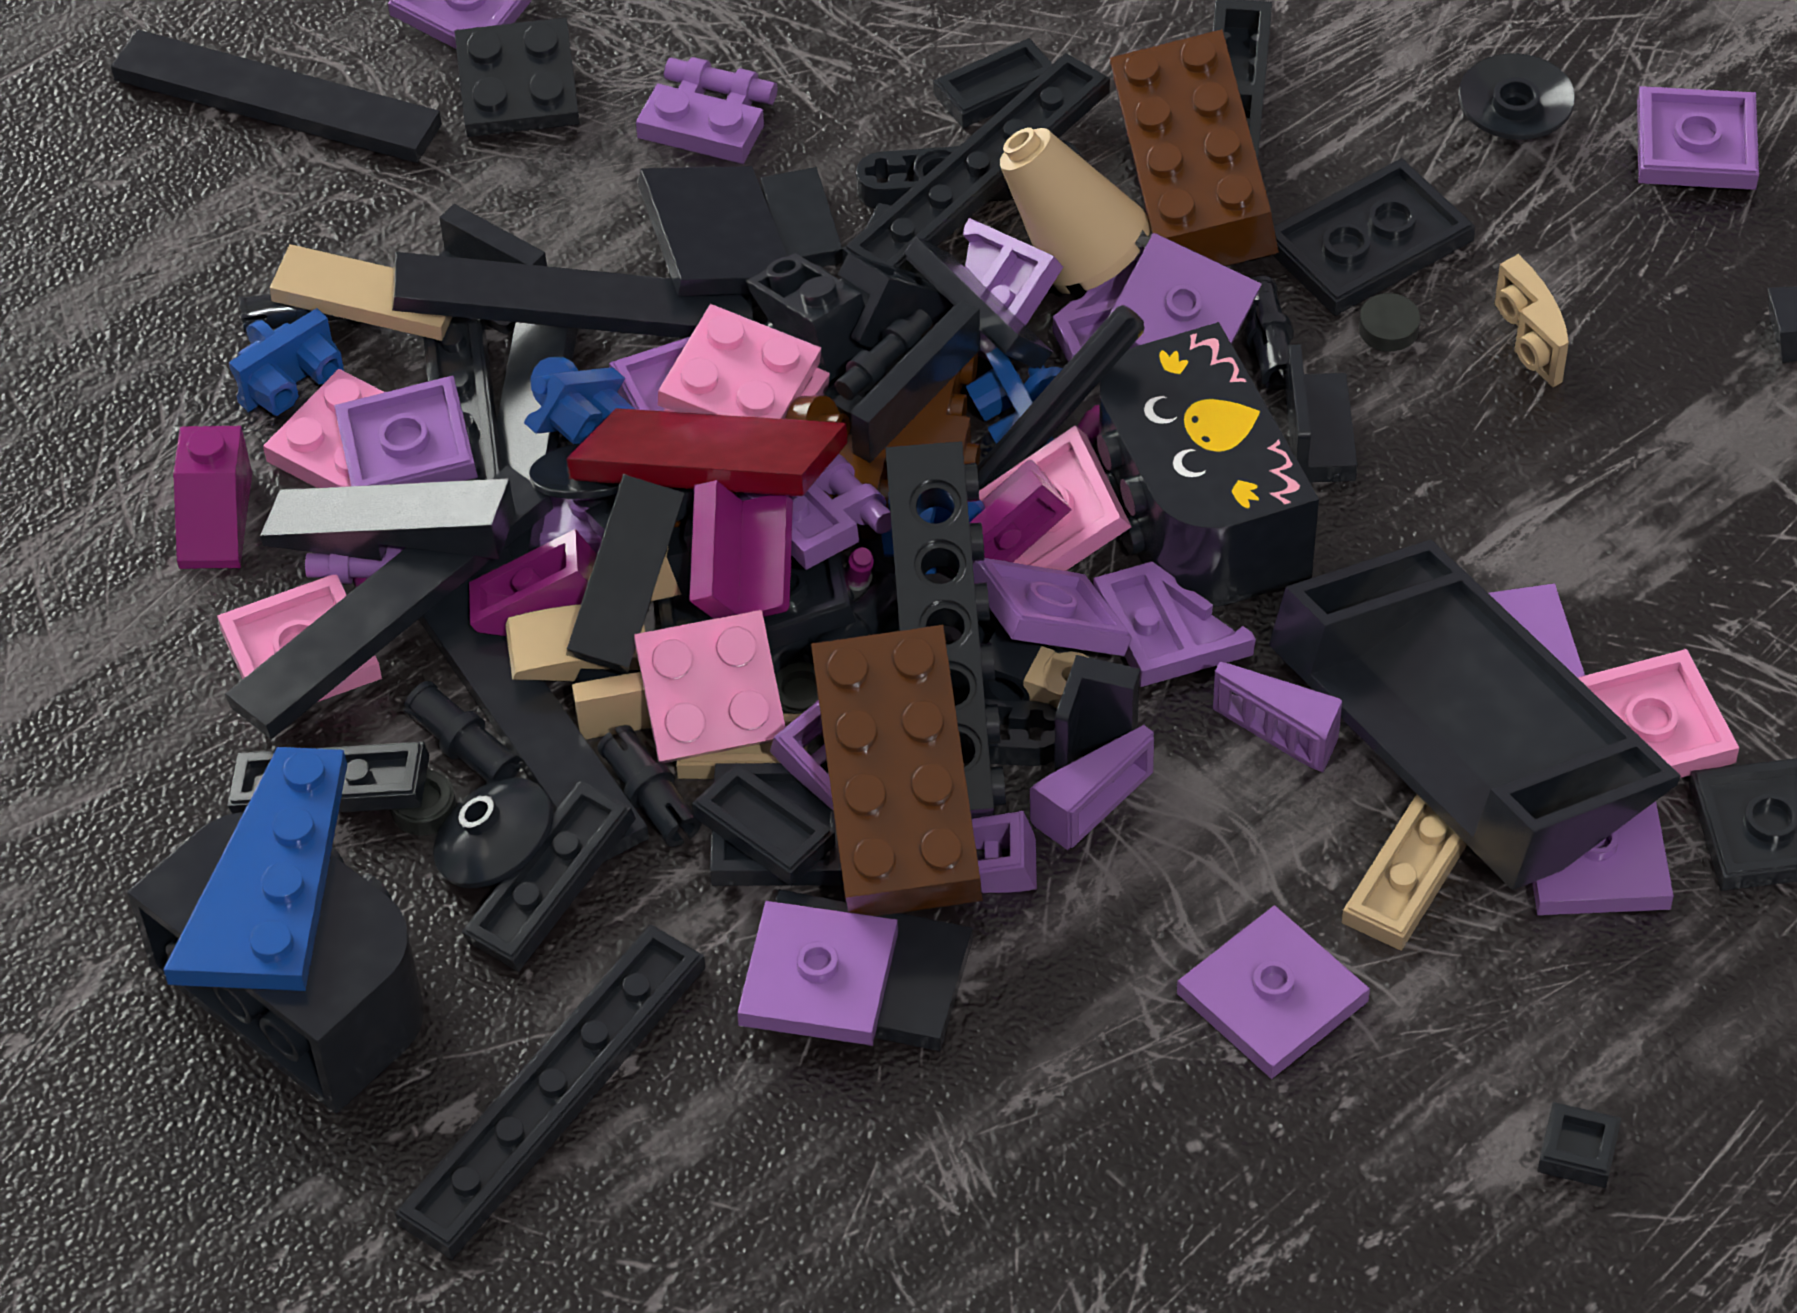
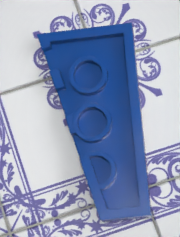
(268, 888)

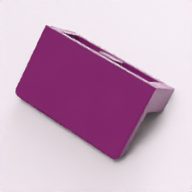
(1019, 513)
(740, 552)

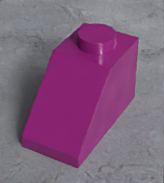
(211, 496)
(536, 581)

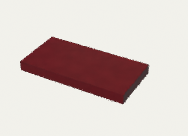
(702, 448)

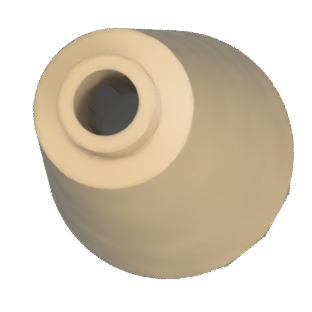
(1071, 209)

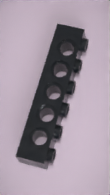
(924, 479)

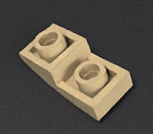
(1541, 328)
(540, 645)

